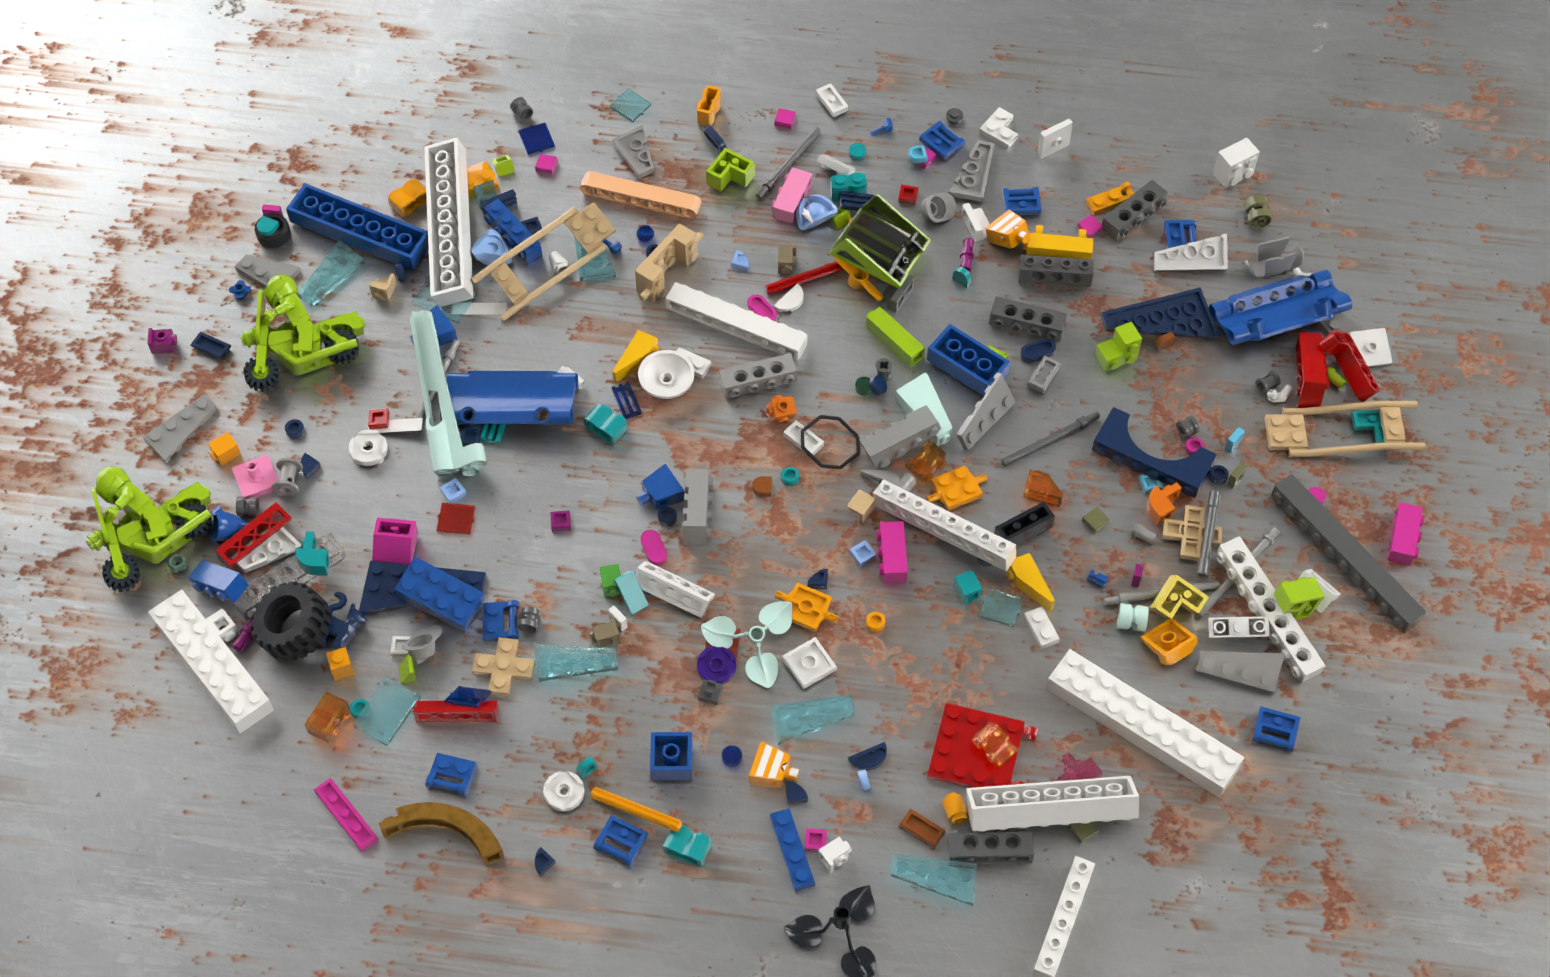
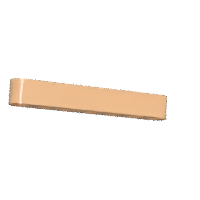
(640, 195)

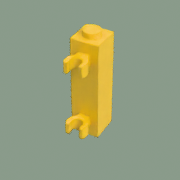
(1059, 245)

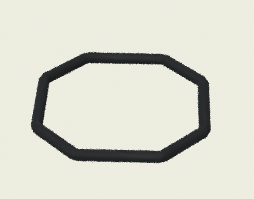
(844, 424)

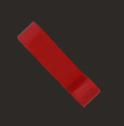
(1351, 362)

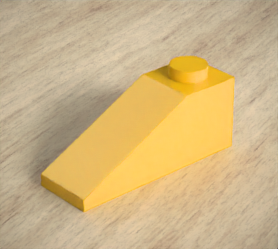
(638, 349)
(1030, 581)

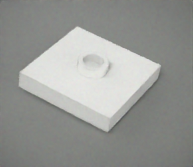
(1054, 138)
(1373, 346)
(809, 663)

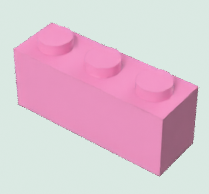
(795, 189)

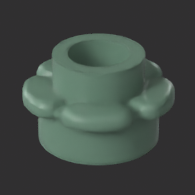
(177, 558)

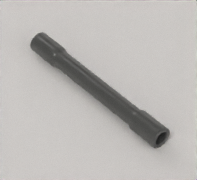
(1204, 561)

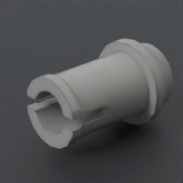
(1143, 533)

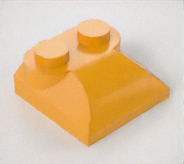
(479, 174)
(1170, 641)

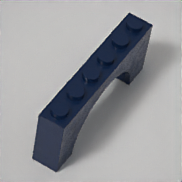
(1115, 443)

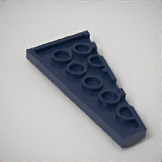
(1180, 313)
(384, 577)

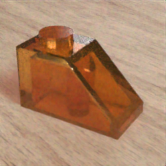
(1042, 488)

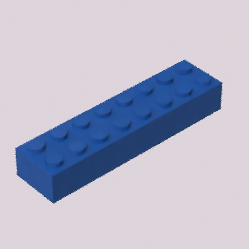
(358, 226)

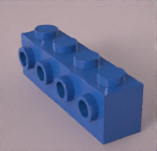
(511, 230)

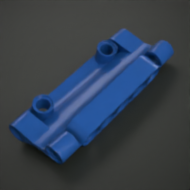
(1281, 311)
(513, 397)

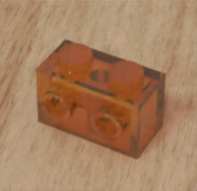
(327, 717)

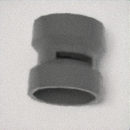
(521, 109)
(247, 506)
(529, 619)

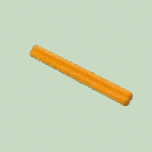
(636, 809)

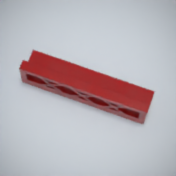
(252, 531)
(441, 712)

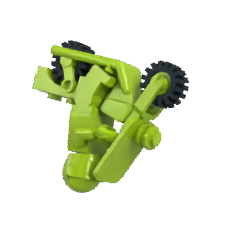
(296, 340)
(151, 532)

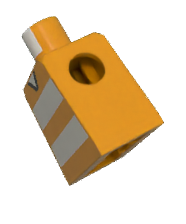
(1008, 230)
(771, 767)

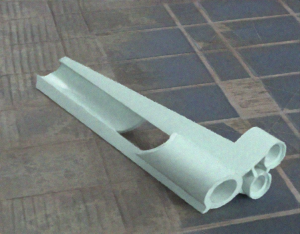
(444, 439)

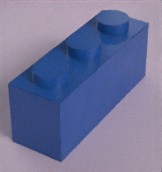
(218, 581)

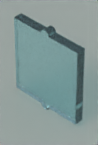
(630, 105)
(1001, 607)

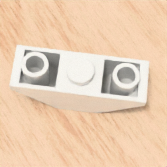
(1238, 627)

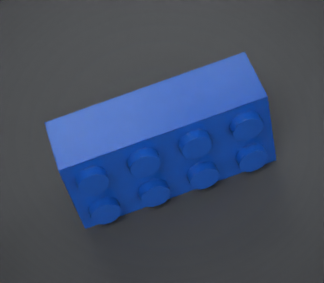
(966, 359)
(439, 594)

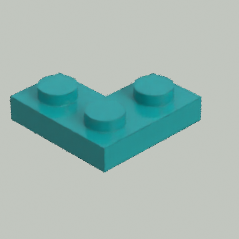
(1368, 421)

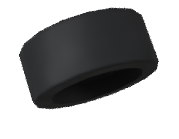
(277, 240)

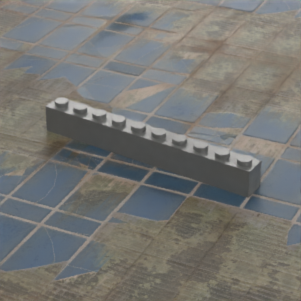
(1348, 553)

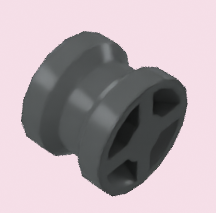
(1187, 427)

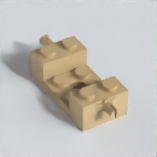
(678, 246)

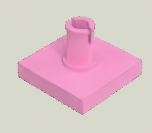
(255, 477)

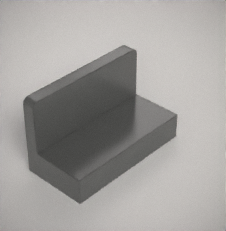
(895, 296)

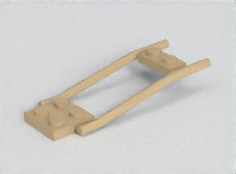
(590, 230)
(1288, 430)

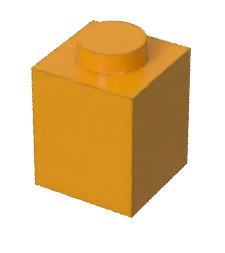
(223, 449)
(340, 663)

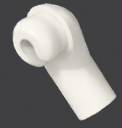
(1274, 396)

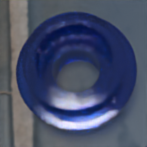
(645, 229)

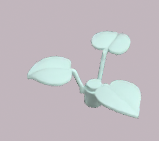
(759, 668)

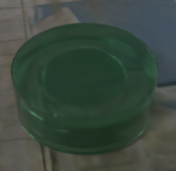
(862, 386)

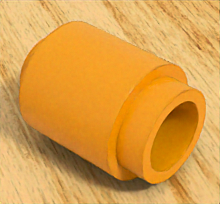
(955, 808)

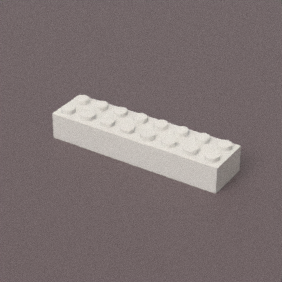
(211, 661)
(1052, 803)

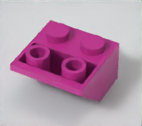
(394, 540)

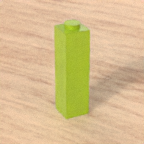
(895, 336)

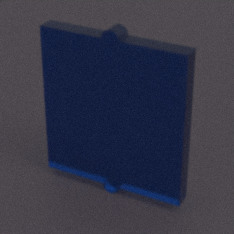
(536, 138)
(468, 696)

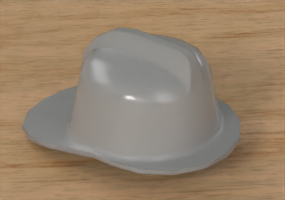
(938, 207)
(422, 643)

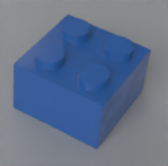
(671, 756)

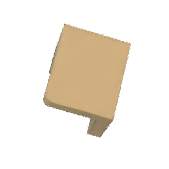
(384, 287)
(862, 504)

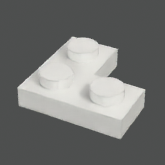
(996, 128)

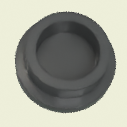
(954, 116)

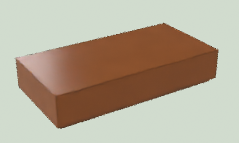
(922, 828)

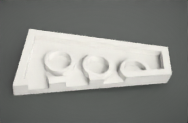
(1199, 255)

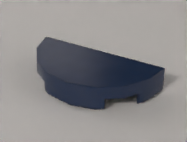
(869, 758)

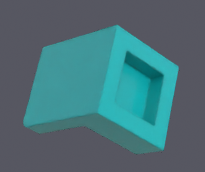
(967, 587)

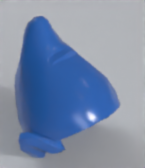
(225, 525)

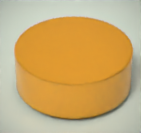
(875, 621)

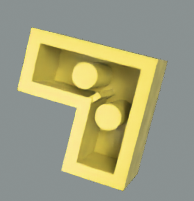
(1178, 593)

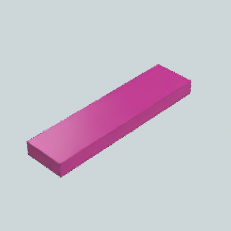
(345, 814)

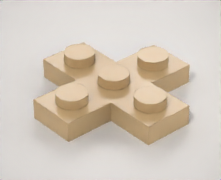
(1190, 532)
(503, 666)

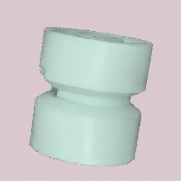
(1132, 617)

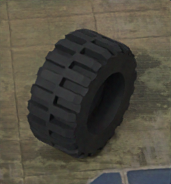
(274, 611)

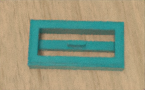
(490, 439)

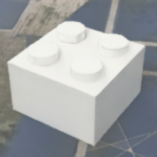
(1236, 163)

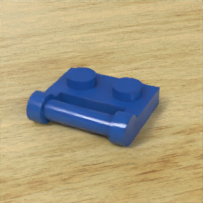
(939, 143)
(1026, 205)
(1175, 232)
(494, 620)
(1278, 723)
(451, 768)
(623, 834)

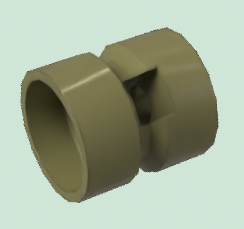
(1257, 211)

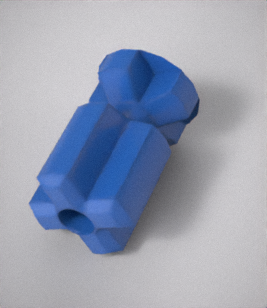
(1099, 579)

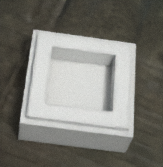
(620, 619)
(396, 646)

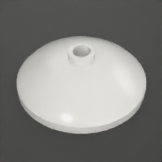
(666, 366)

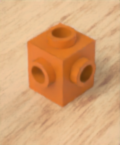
(781, 409)

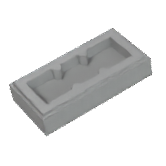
(1043, 374)

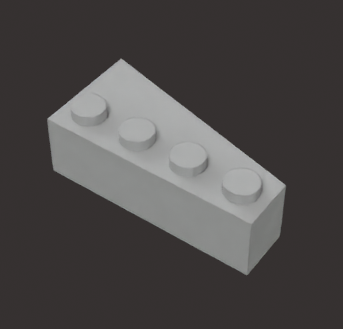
(900, 437)
(696, 507)

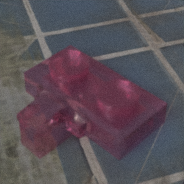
(1079, 770)

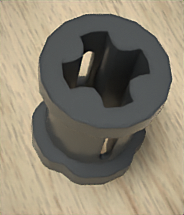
(883, 369)
(1267, 382)

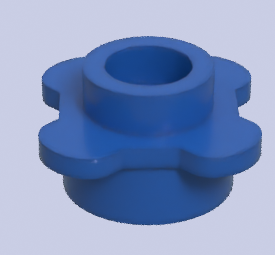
(240, 294)

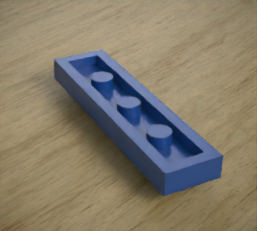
(792, 850)

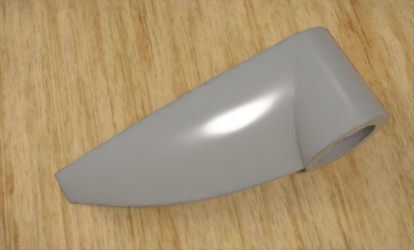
(904, 480)

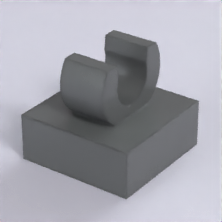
(710, 692)

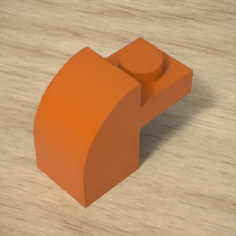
(1159, 503)

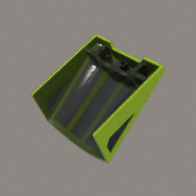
(881, 242)

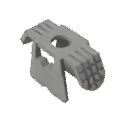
(1270, 261)

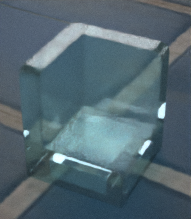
(484, 191)

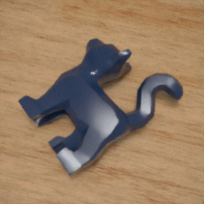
(341, 630)

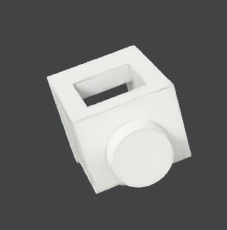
(223, 625)
(834, 854)

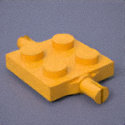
(956, 488)
(808, 606)

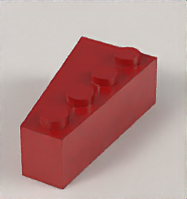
(1310, 370)

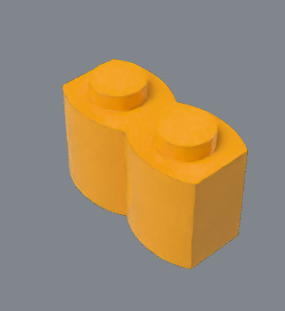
(708, 105)
(408, 198)

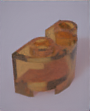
(927, 462)
(995, 742)

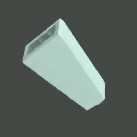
(921, 393)

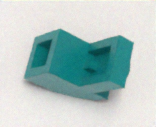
(312, 560)

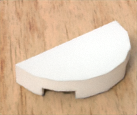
(790, 301)

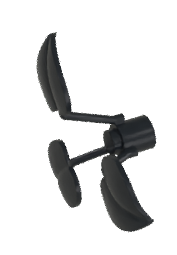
(860, 905)

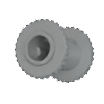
(288, 469)

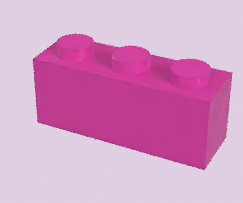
(1405, 534)
(892, 552)

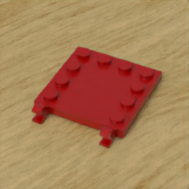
(960, 761)

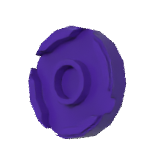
(716, 664)

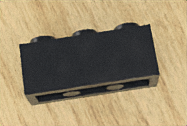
(1026, 525)

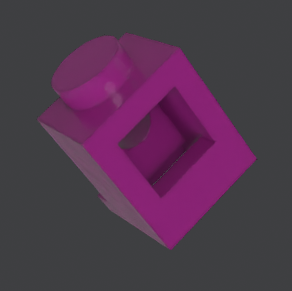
(161, 340)

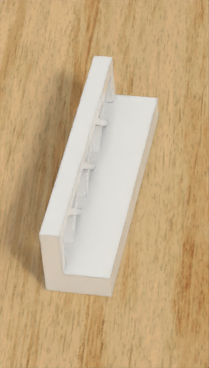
(673, 589)

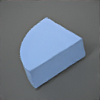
(740, 261)

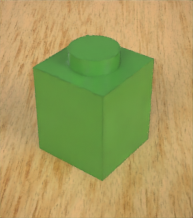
(607, 574)

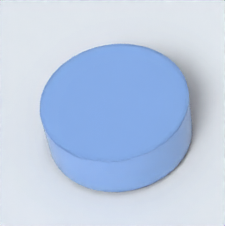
(864, 780)

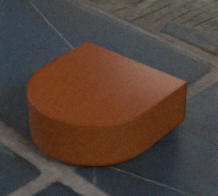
(1165, 341)
(762, 485)

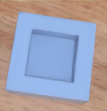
(453, 491)
(862, 553)

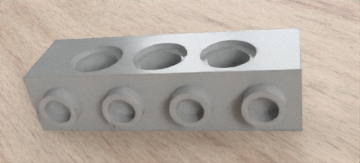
(764, 369)

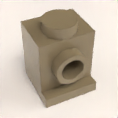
(786, 258)
(605, 634)

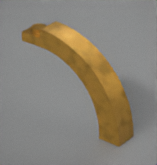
(446, 817)

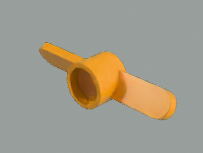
(857, 283)

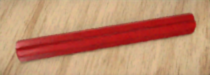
(803, 277)

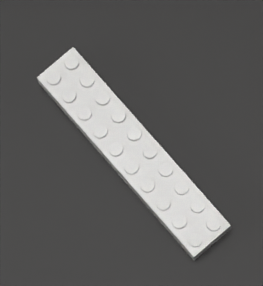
(448, 222)
(1144, 723)

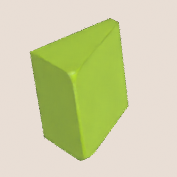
(503, 165)
(840, 219)
(407, 670)

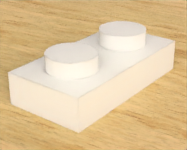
(832, 100)
(831, 163)
(699, 363)
(812, 442)
(1041, 627)

